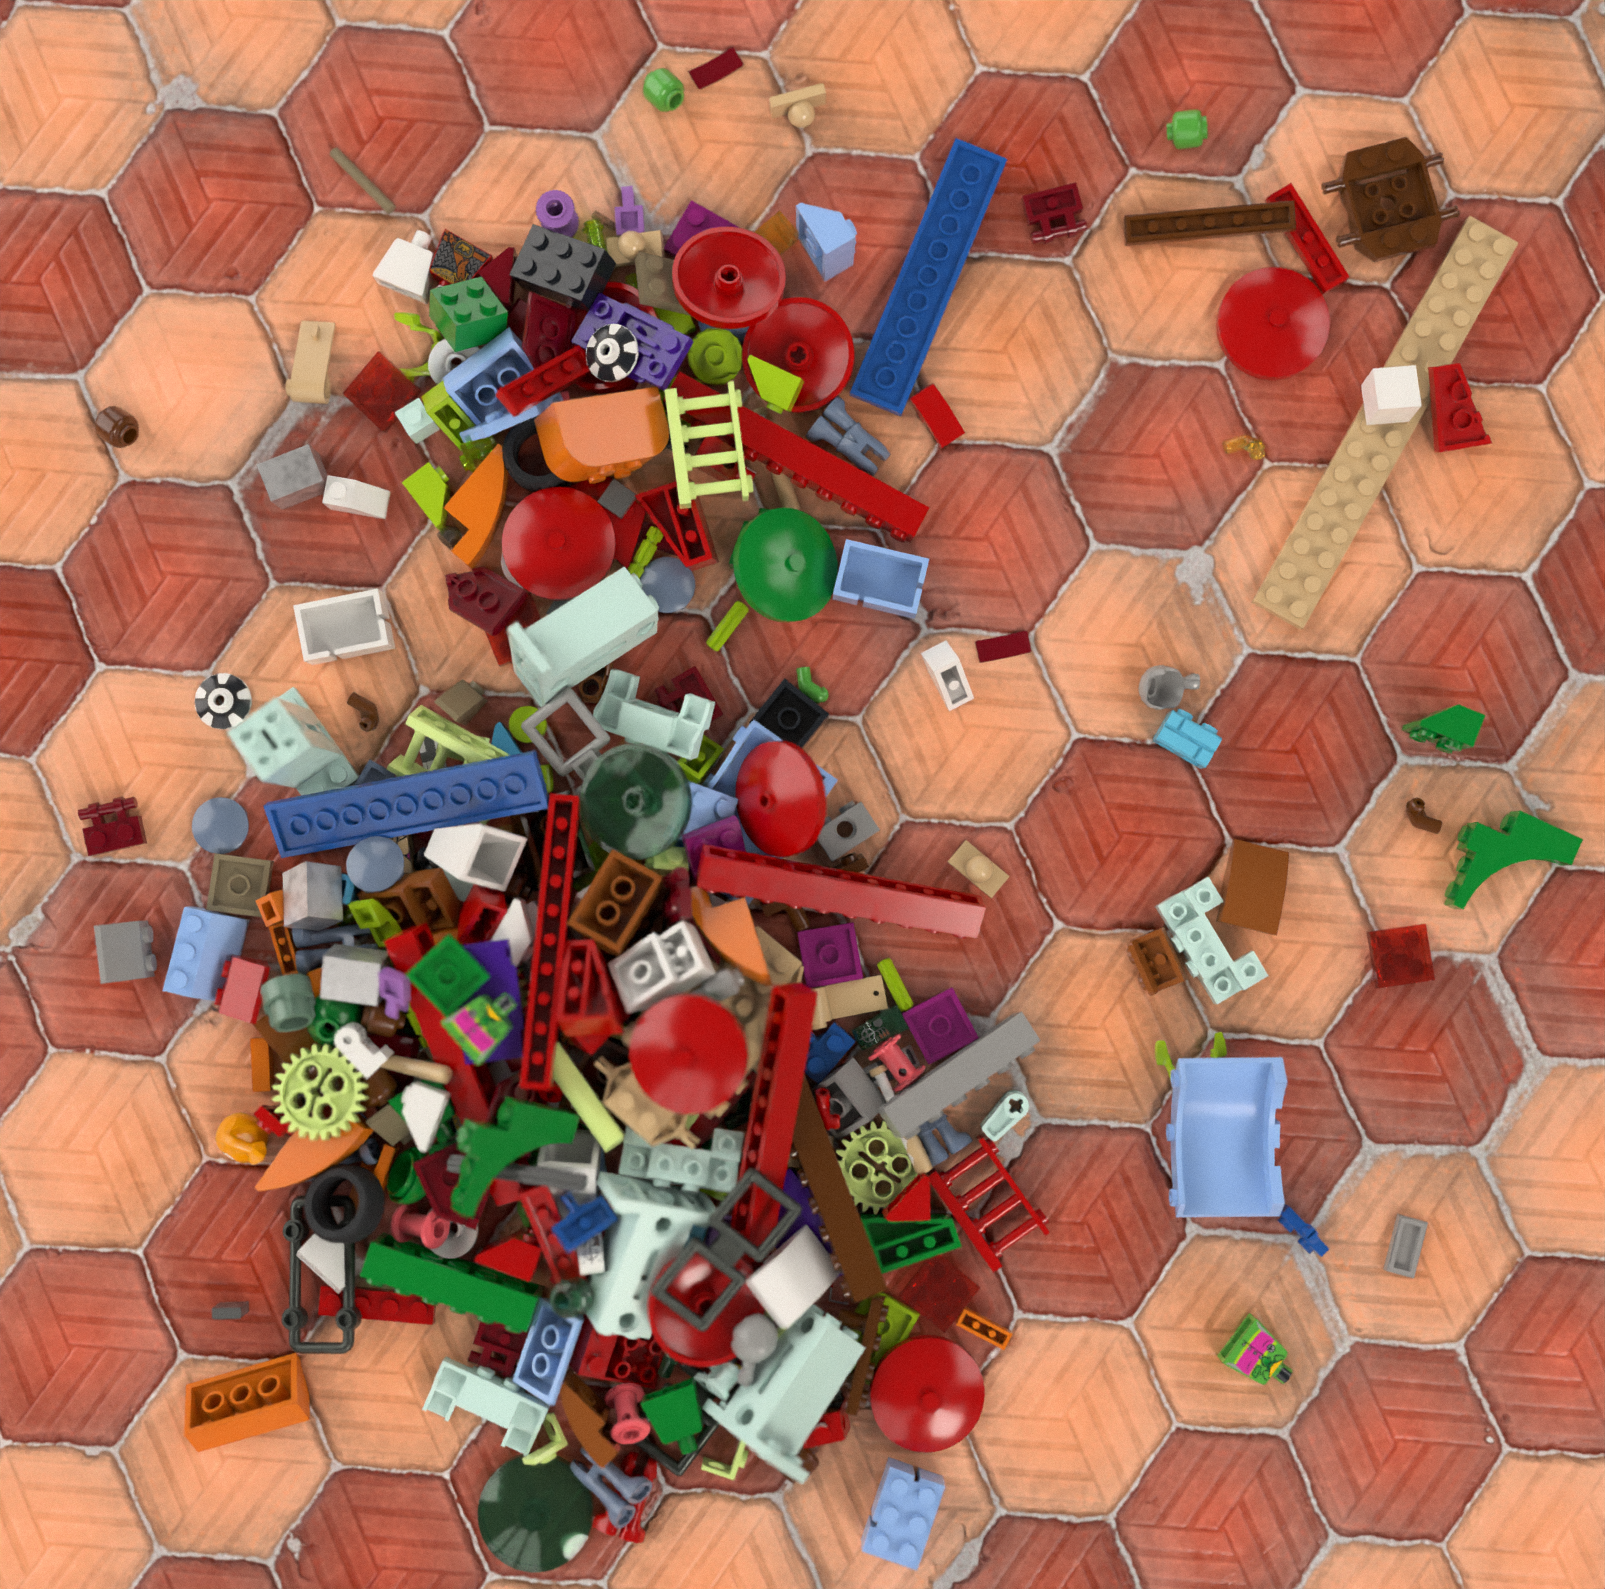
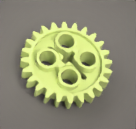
(297, 1081)
(864, 1187)

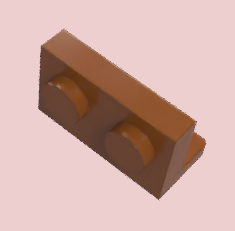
(1155, 961)

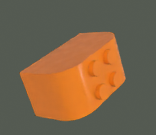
(603, 434)

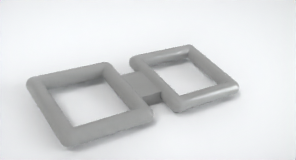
(582, 759)

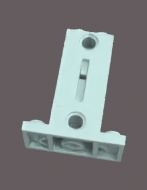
(582, 635)
(292, 747)
(647, 1235)
(791, 1390)

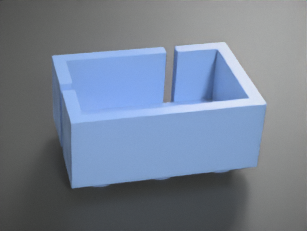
(880, 578)
(902, 1514)

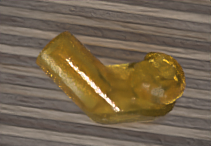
(1245, 442)

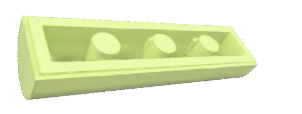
(586, 1102)

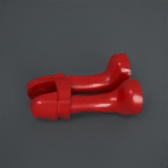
(633, 1530)

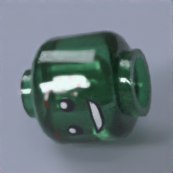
(571, 1298)

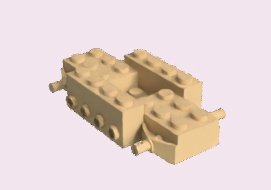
(750, 1007)

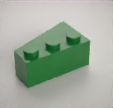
(909, 1242)

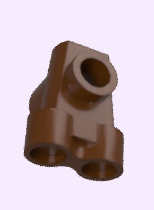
(598, 678)

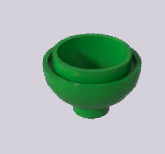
(335, 1012)
(402, 1179)

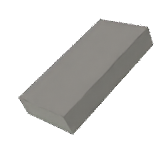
(1405, 1246)

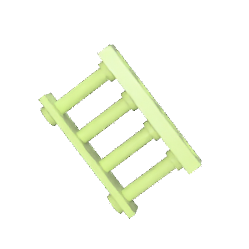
(685, 462)
(449, 737)

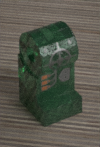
(879, 1027)

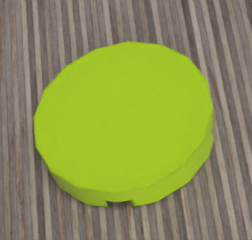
(715, 356)

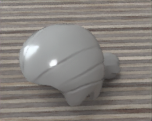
(1164, 686)
(753, 1342)

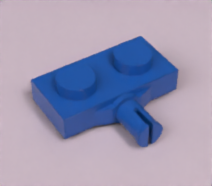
(827, 1051)
(582, 1221)
(1308, 1235)

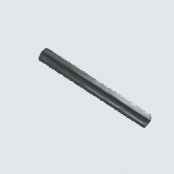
(532, 1175)

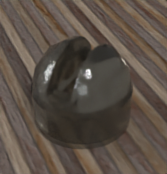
(449, 536)

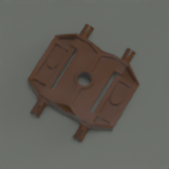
(1415, 216)

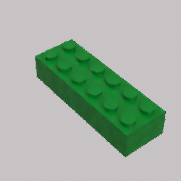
(452, 1282)

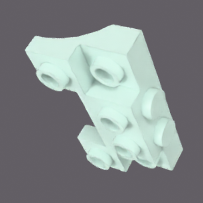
(651, 724)
(1201, 945)
(682, 1165)
(490, 1398)

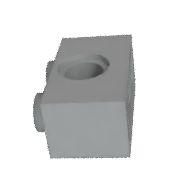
(862, 825)

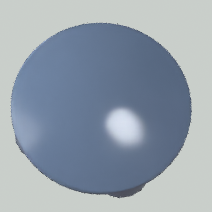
(668, 583)
(220, 825)
(375, 864)

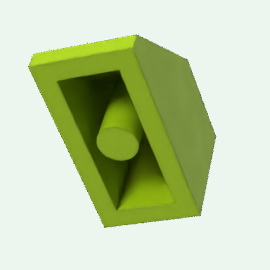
(775, 385)
(446, 413)
(430, 492)
(699, 767)

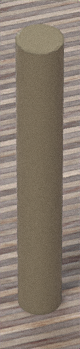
(362, 180)

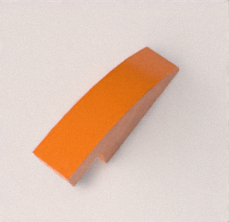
(480, 507)
(731, 934)
(304, 1159)

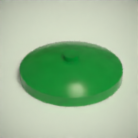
(785, 565)

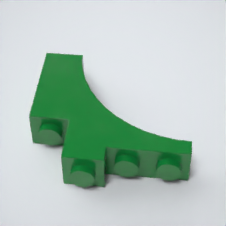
(1490, 851)
(491, 1147)

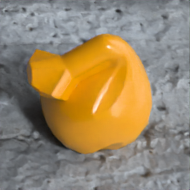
(242, 1138)

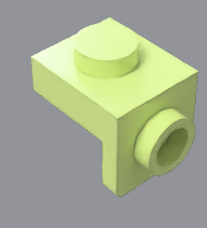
(667, 861)

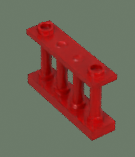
(976, 1227)

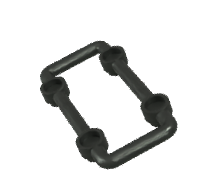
(296, 1316)

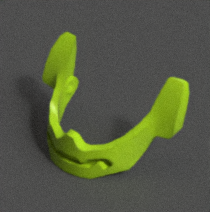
(413, 321)
(1163, 1058)

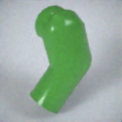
(810, 689)

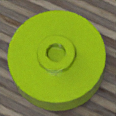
(518, 717)

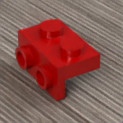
(270, 1121)

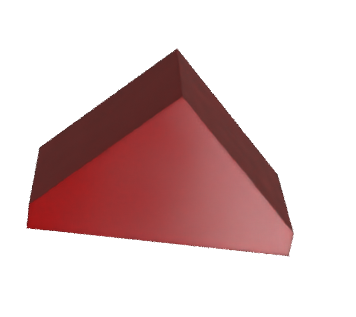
(911, 1202)

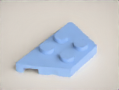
(498, 421)

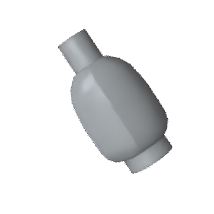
(721, 985)

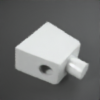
(407, 267)

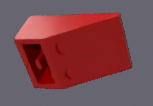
(616, 1357)

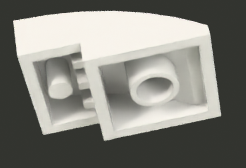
(661, 967)
(793, 1277)

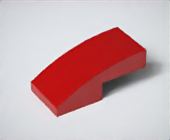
(937, 415)

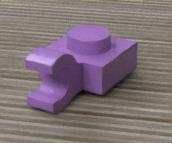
(629, 216)
(396, 989)

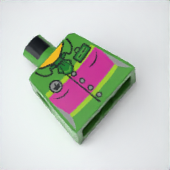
(481, 1025)
(1255, 1353)

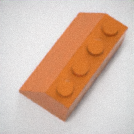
(246, 1403)

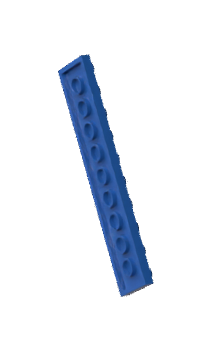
(928, 277)
(408, 804)

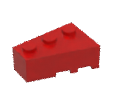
(682, 528)
(586, 992)

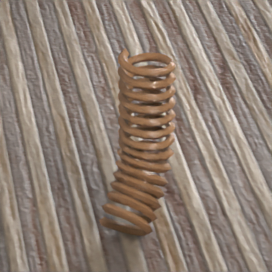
(611, 225)

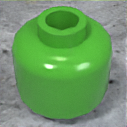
(663, 90)
(1187, 129)

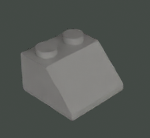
(125, 951)
(851, 1097)

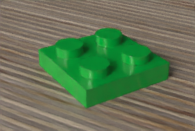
(448, 975)

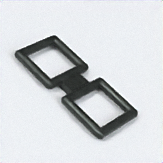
(726, 1250)
(711, 1425)

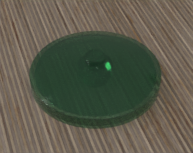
(635, 801)
(535, 1514)

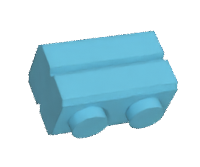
(1187, 738)

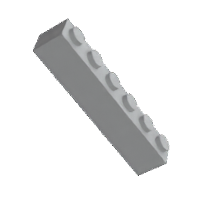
(958, 1075)

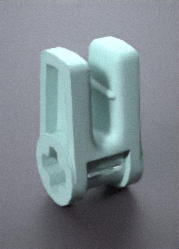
(1002, 1119)
(719, 1380)

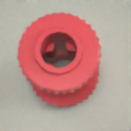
(894, 1060)
(409, 1222)
(625, 1401)

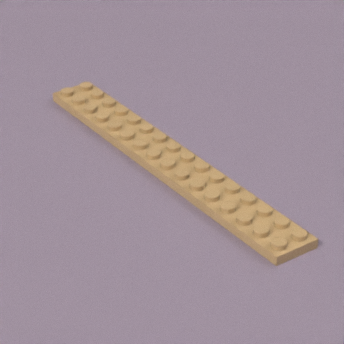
(1372, 450)

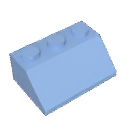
(826, 239)
(481, 375)
(200, 950)
(547, 1352)

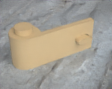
(311, 363)
(849, 999)

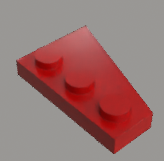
(1454, 415)

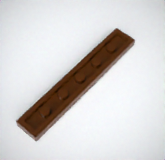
(1209, 223)

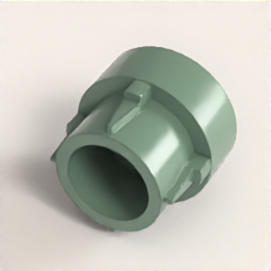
(289, 1002)

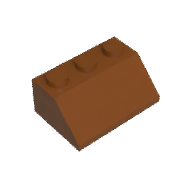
(616, 903)

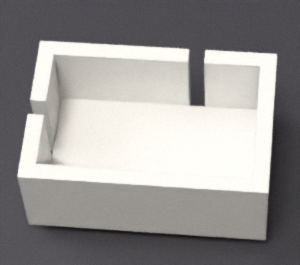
(344, 626)

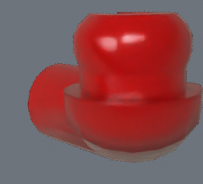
(822, 1101)

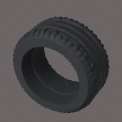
(511, 447)
(319, 1199)

